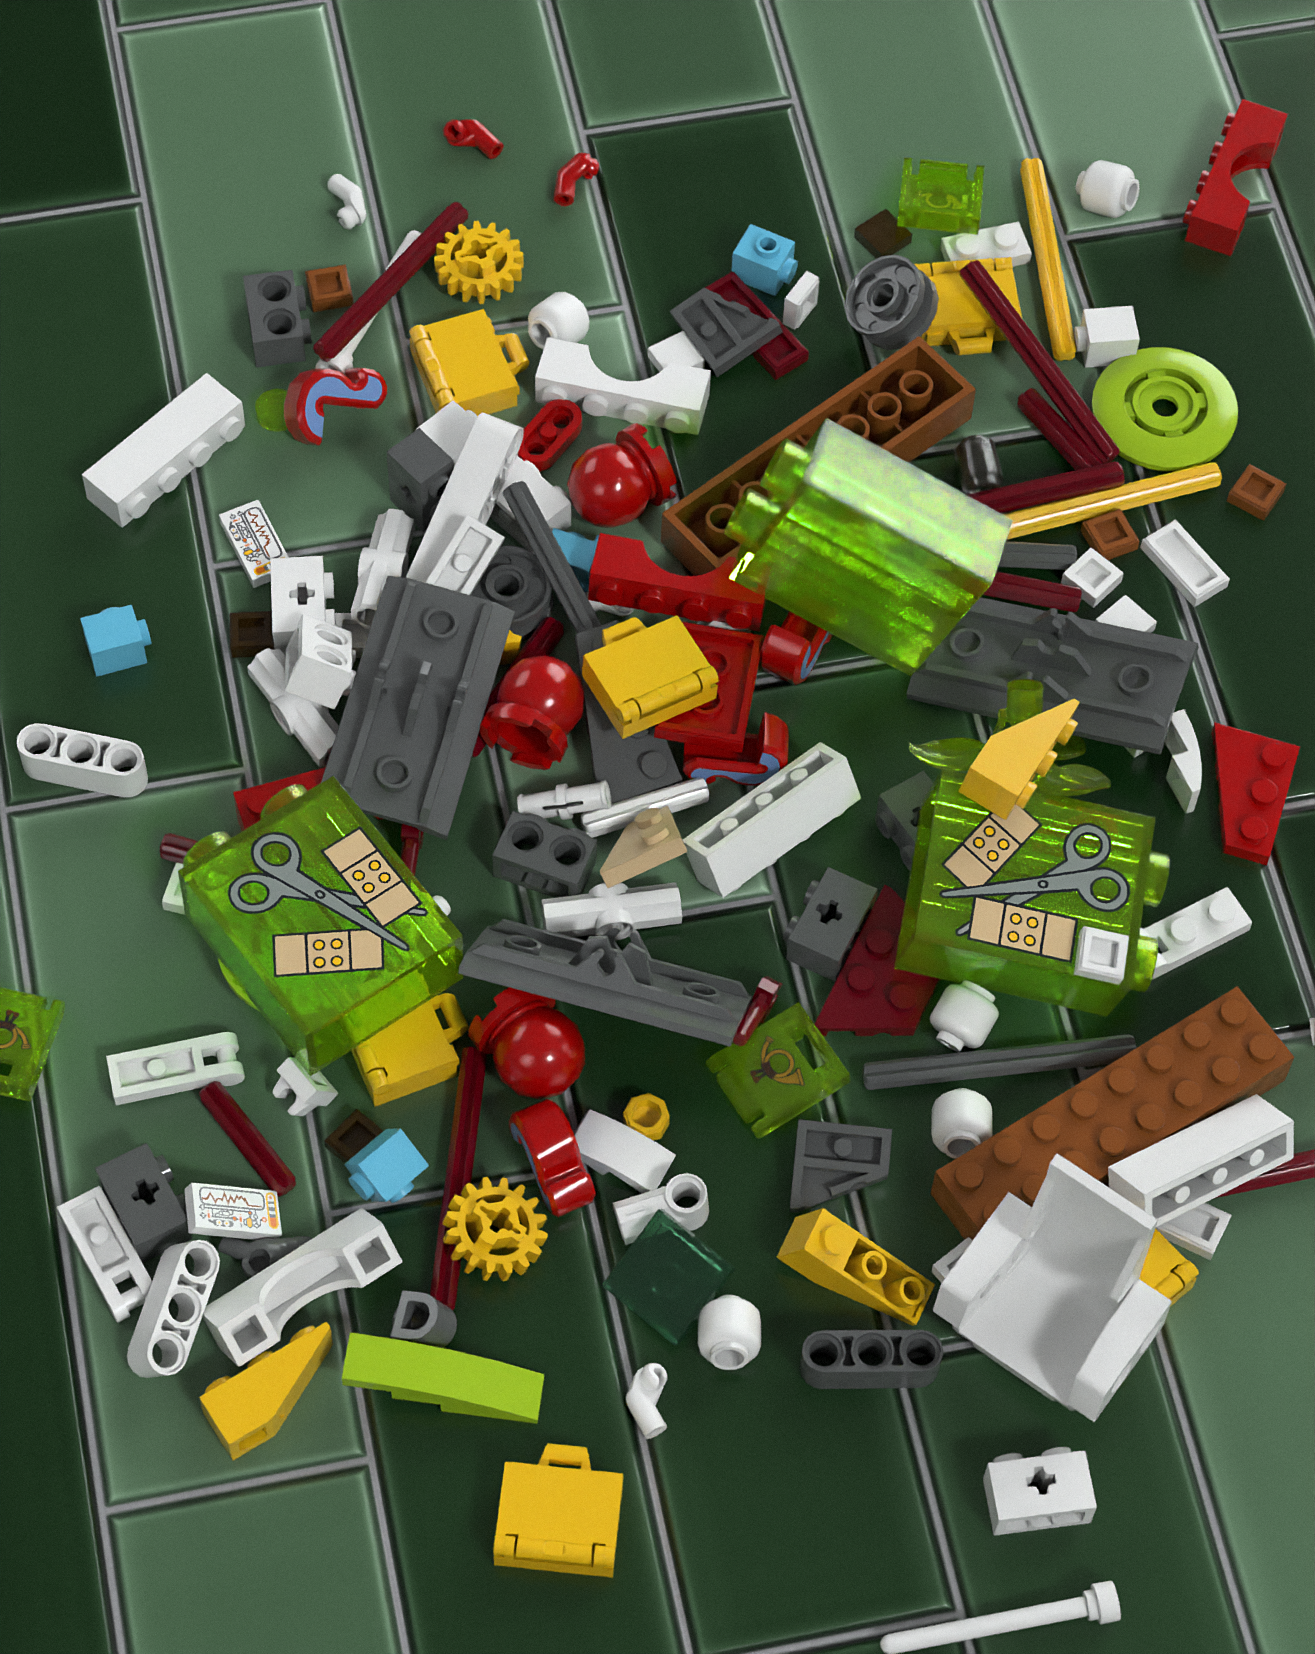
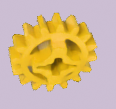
(479, 262)
(500, 1207)

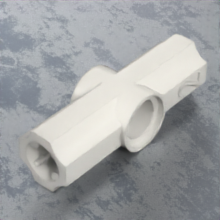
(383, 558)
(295, 714)
(613, 906)

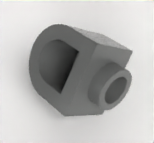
(423, 1320)

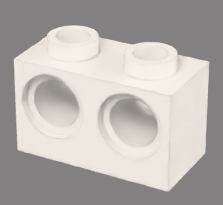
(319, 662)

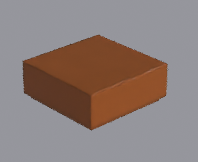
(329, 288)
(1256, 492)
(1110, 534)

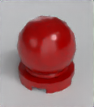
(617, 480)
(535, 711)
(533, 1045)

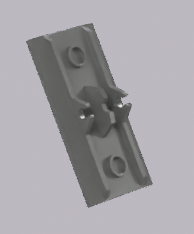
(1117, 673)
(418, 703)
(609, 979)

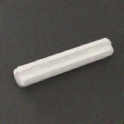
(621, 813)

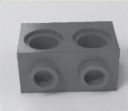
(275, 318)
(539, 867)

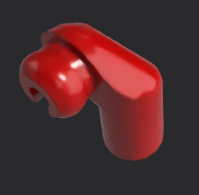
(472, 134)
(567, 176)

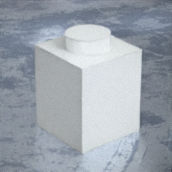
(1106, 335)

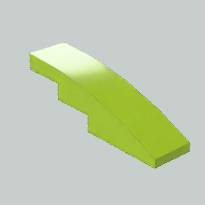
(443, 1377)

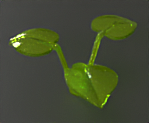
(1023, 703)

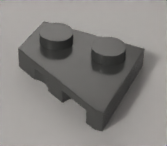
(723, 329)
(836, 1161)

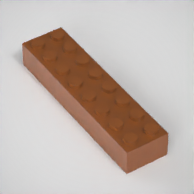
(896, 405)
(1127, 1106)

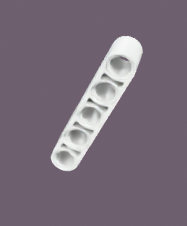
(470, 489)

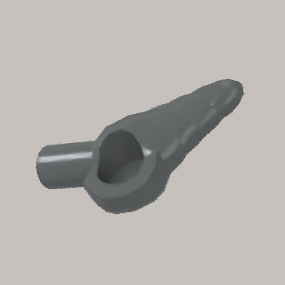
(261, 1252)

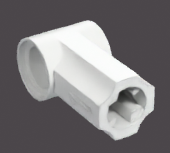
(637, 1211)

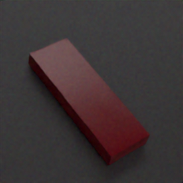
(780, 353)

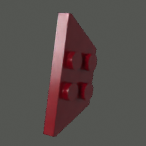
(869, 990)

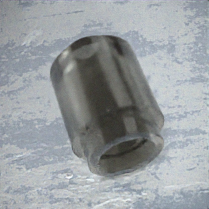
(978, 464)

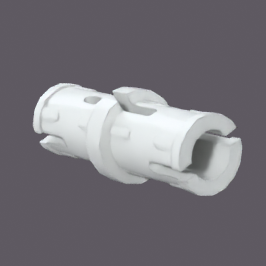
(566, 800)

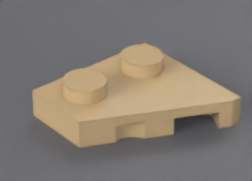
(643, 845)

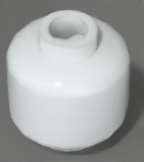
(1107, 189)
(559, 318)
(964, 1016)
(961, 1121)
(729, 1332)

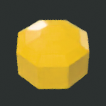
(647, 1116)

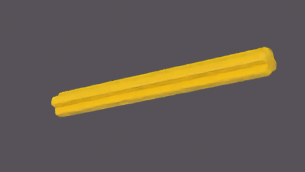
(1048, 259)
(1111, 499)

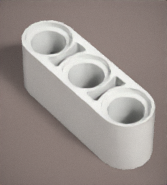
(68, 745)
(155, 1321)

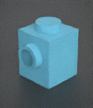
(764, 260)
(115, 639)
(386, 1167)

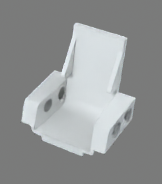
(1059, 1289)

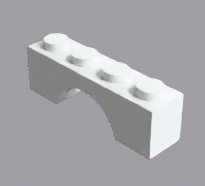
(668, 400)
(340, 1257)

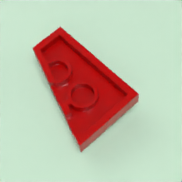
(1252, 789)

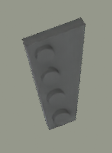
(627, 764)

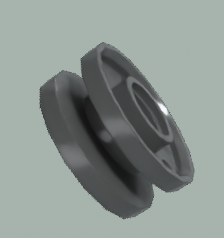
(891, 302)
(520, 573)

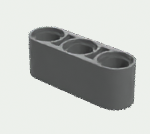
(889, 1345)

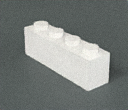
(450, 431)
(164, 450)
(771, 819)
(1205, 1159)

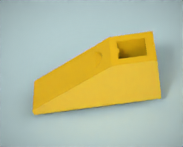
(1014, 756)
(854, 1266)
(259, 1399)

